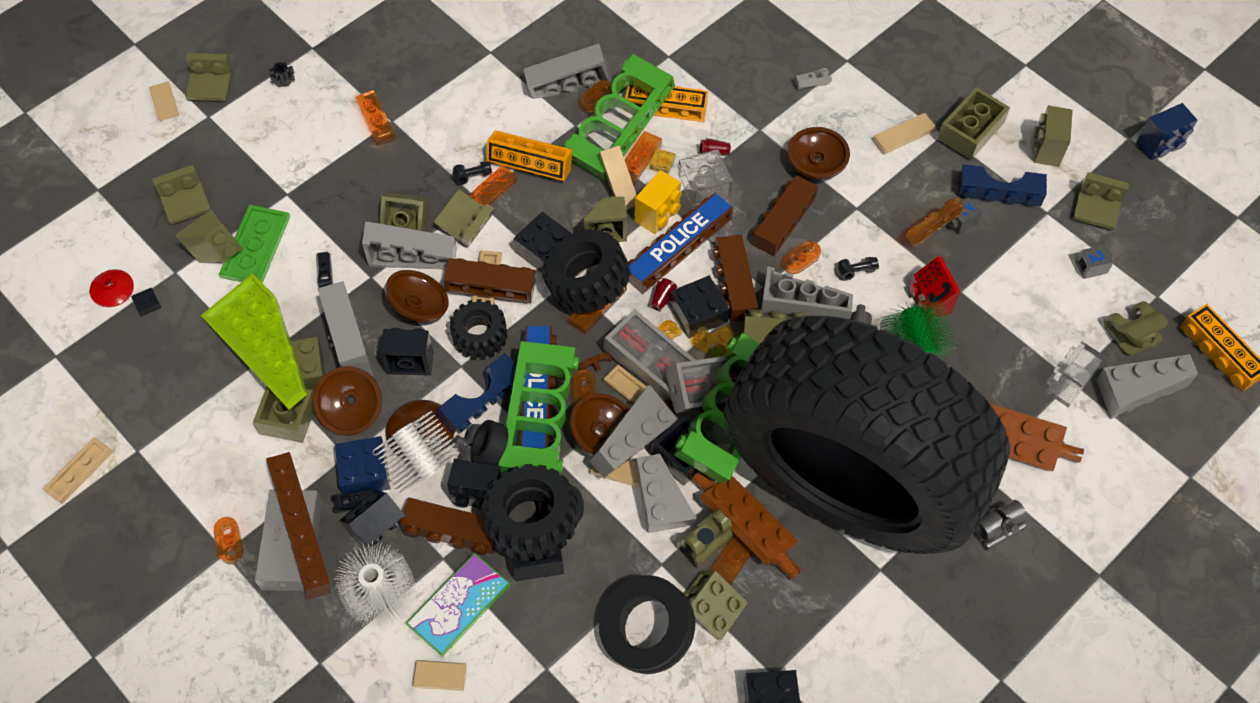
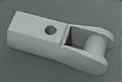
(811, 79)

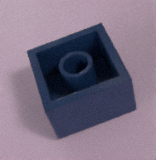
(1166, 131)
(361, 467)

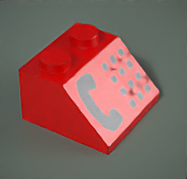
(935, 282)

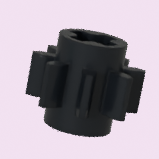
(282, 74)

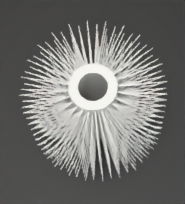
(417, 452)
(376, 585)

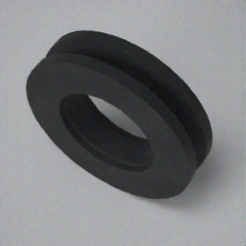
(672, 645)

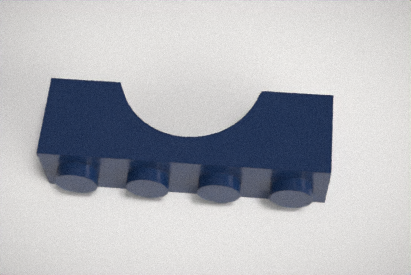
(977, 184)
(459, 410)

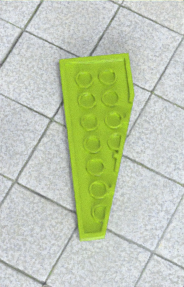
(256, 331)

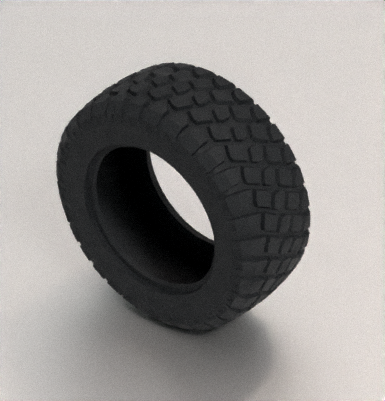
(868, 433)

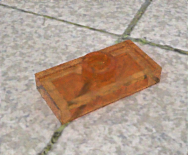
(733, 559)

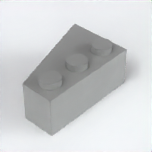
(661, 496)

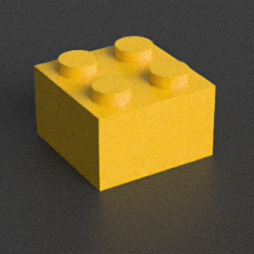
(658, 202)

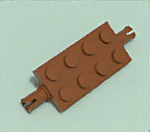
(1036, 439)
(750, 522)

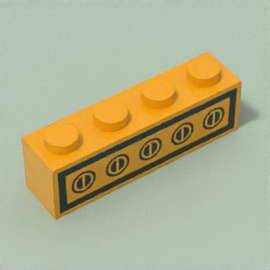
(680, 103)
(529, 155)
(1223, 346)

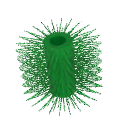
(918, 329)

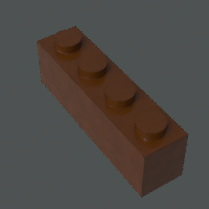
(784, 215)
(735, 275)
(490, 280)
(446, 525)

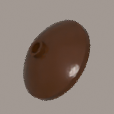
(819, 145)
(416, 296)
(332, 403)
(411, 412)
(595, 412)

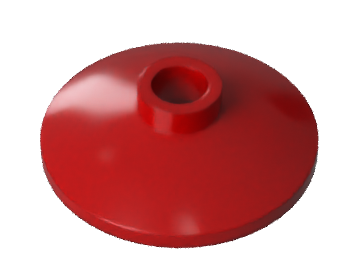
(114, 294)

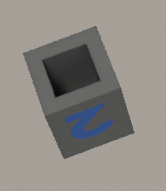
(966, 219)
(1094, 261)

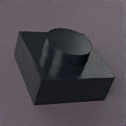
(146, 302)

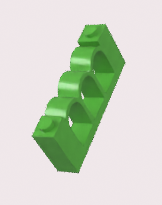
(634, 72)
(542, 360)
(695, 448)

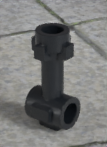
(461, 174)
(847, 270)

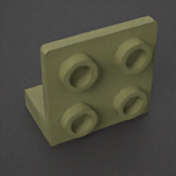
(208, 76)
(181, 194)
(1100, 200)
(464, 217)
(715, 602)

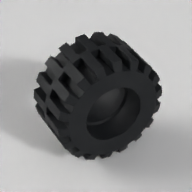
(478, 314)

